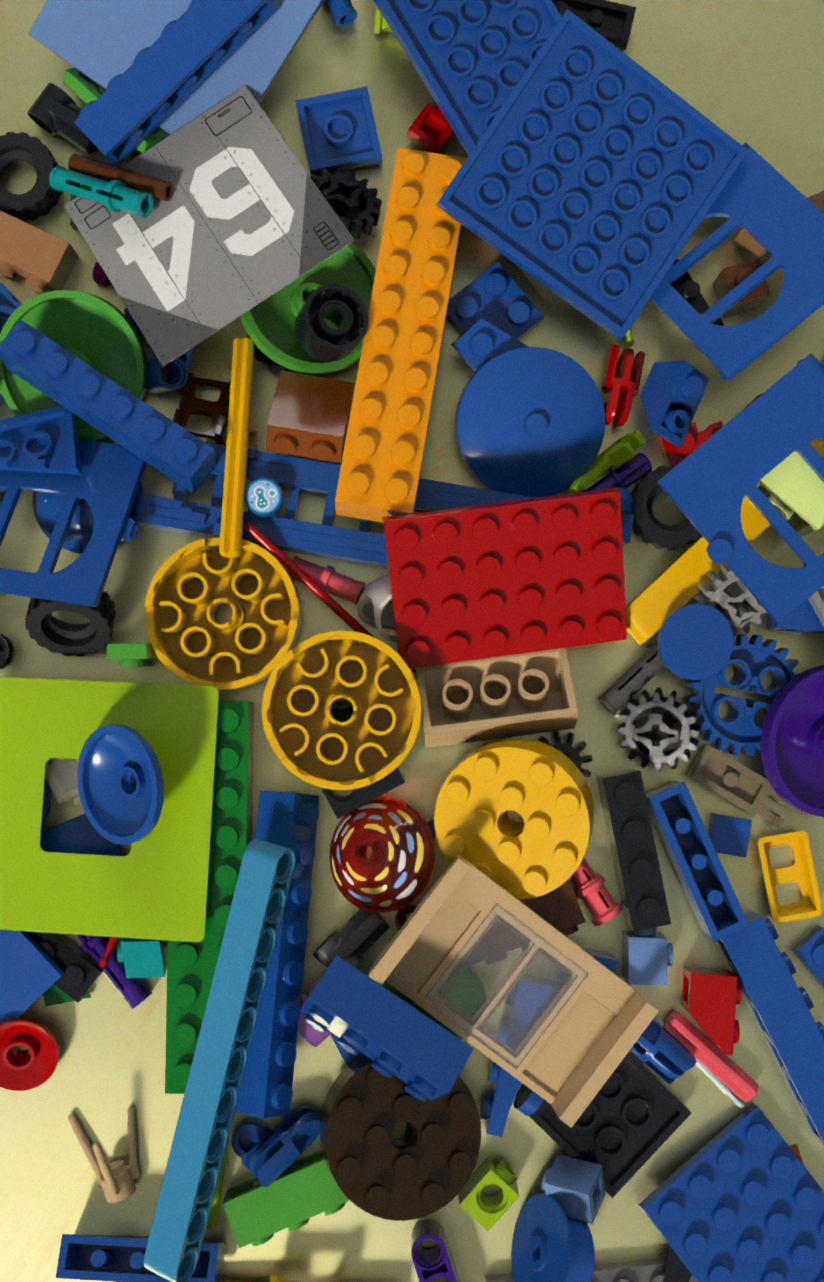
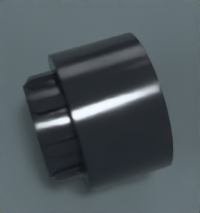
(344, 310)

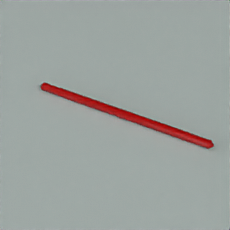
(305, 579)

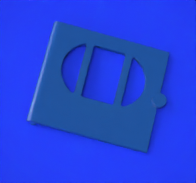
(788, 230)
(731, 462)
(109, 487)

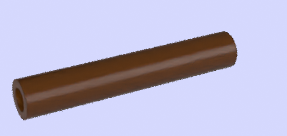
(141, 182)

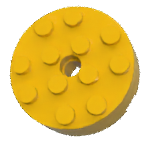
(183, 611)
(301, 700)
(537, 784)

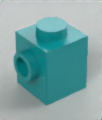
(143, 957)

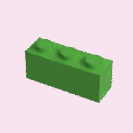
(288, 1202)

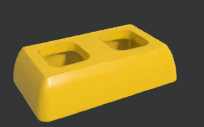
(801, 871)

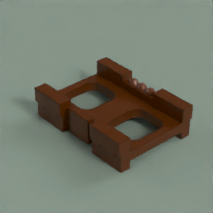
(216, 409)

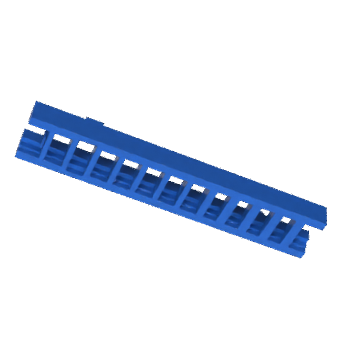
(304, 537)

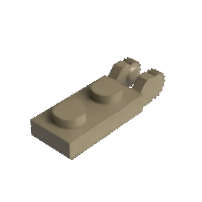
(734, 783)

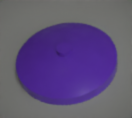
(795, 742)

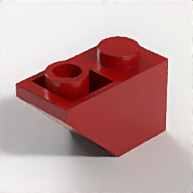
(711, 1001)

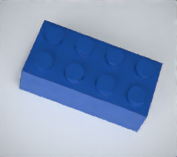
(386, 1031)

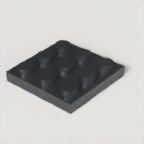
(621, 1123)

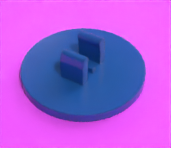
(695, 641)

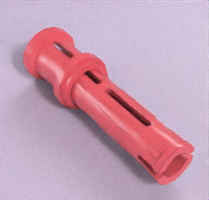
(594, 894)

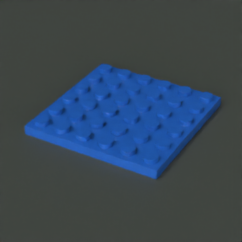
(592, 176)

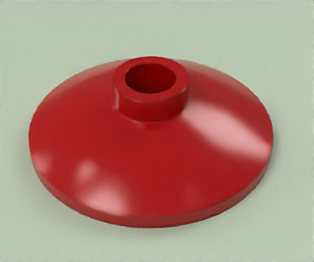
(31, 1067)

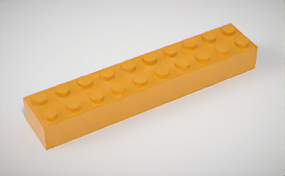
(401, 342)

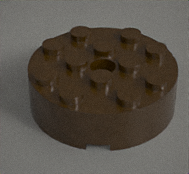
(400, 1175)

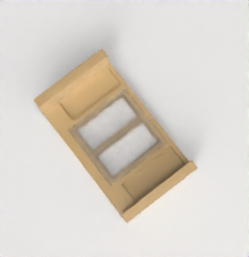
(515, 988)

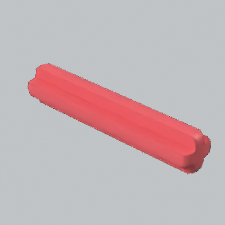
(711, 1056)

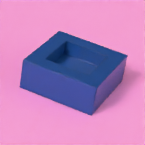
(729, 834)

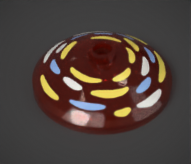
(399, 859)

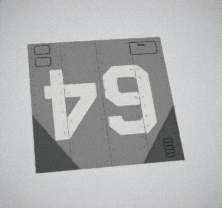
(226, 240)

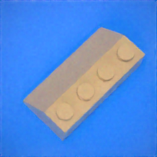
(496, 697)

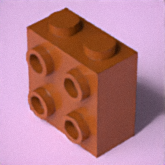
(309, 416)

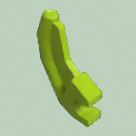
(616, 454)

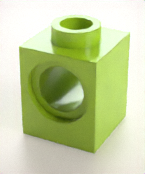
(484, 1208)

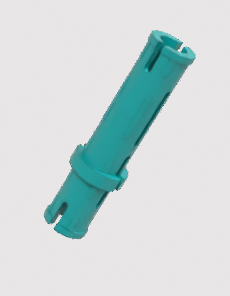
(132, 202)

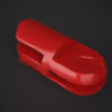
(621, 383)

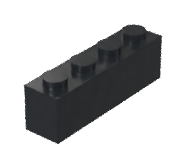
(633, 850)

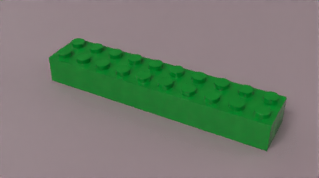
(194, 963)

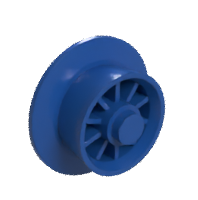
(550, 1244)

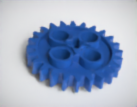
(738, 728)

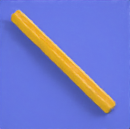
(236, 448)

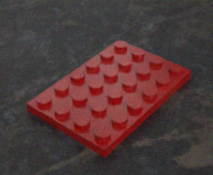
(507, 577)

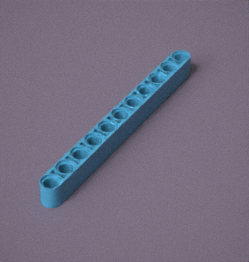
(219, 1061)

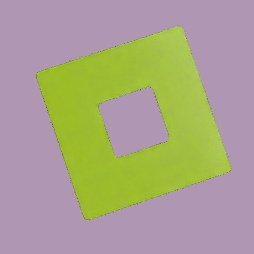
(164, 878)

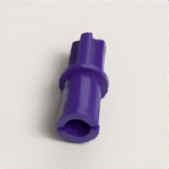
(625, 474)

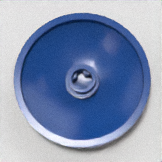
(530, 422)

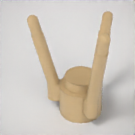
(113, 1177)

